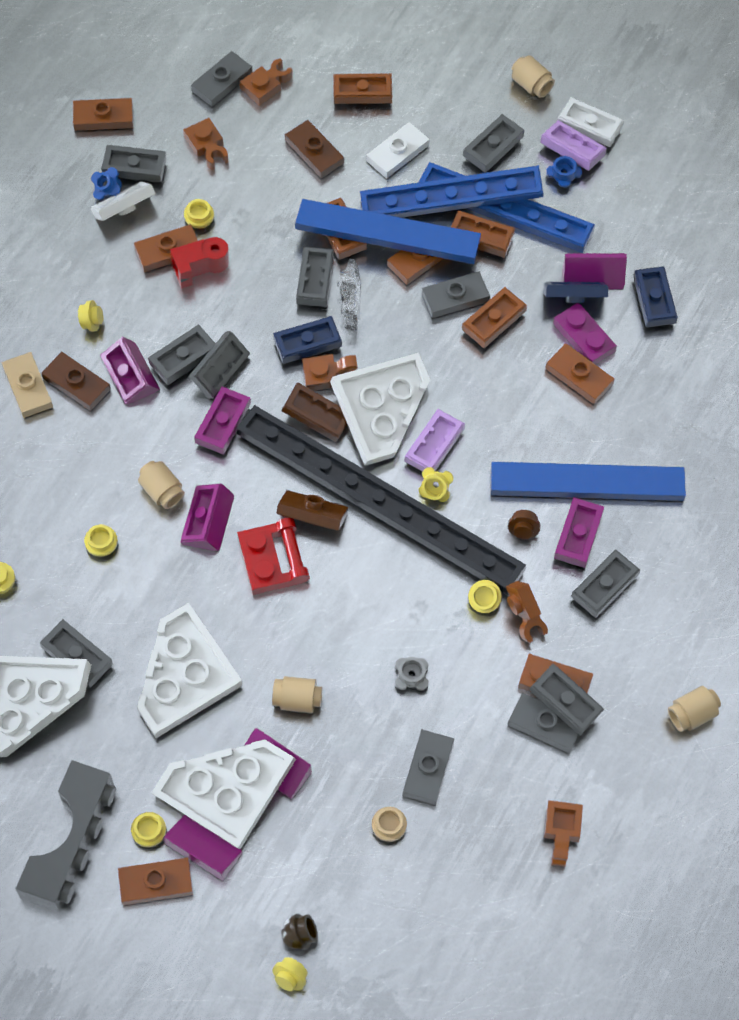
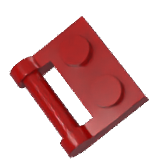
(262, 560)

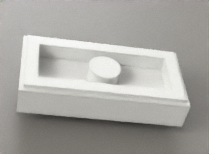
(591, 121)
(397, 150)
(123, 202)

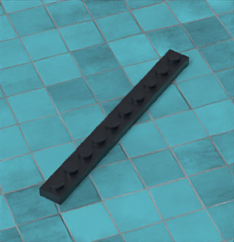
(380, 499)

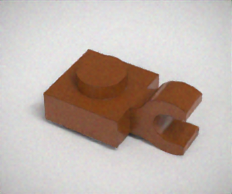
(321, 369)
(524, 605)
(562, 825)

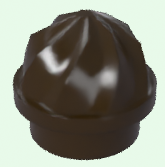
(299, 931)

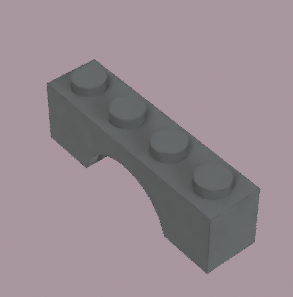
(50, 876)

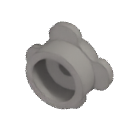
(409, 664)

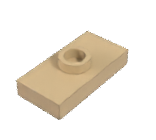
(27, 384)

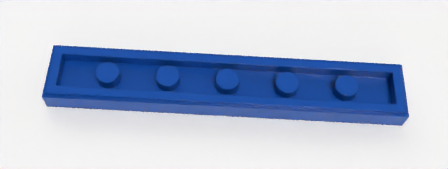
(454, 193)
(528, 216)
(388, 231)
(588, 481)

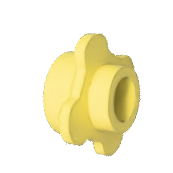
(431, 492)

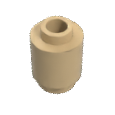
(532, 76)
(161, 484)
(296, 694)
(694, 708)

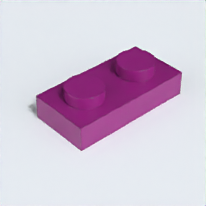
(584, 334)
(222, 420)
(579, 532)

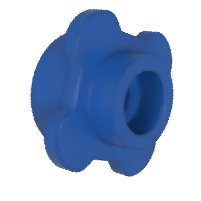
(564, 164)
(112, 187)

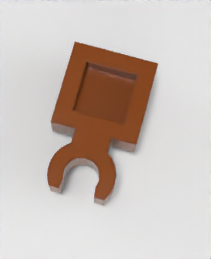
(265, 84)
(206, 140)

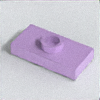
(573, 144)
(434, 441)

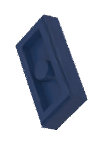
(575, 291)
(655, 296)
(307, 339)

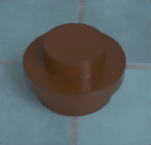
(524, 524)

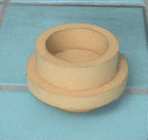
(389, 824)

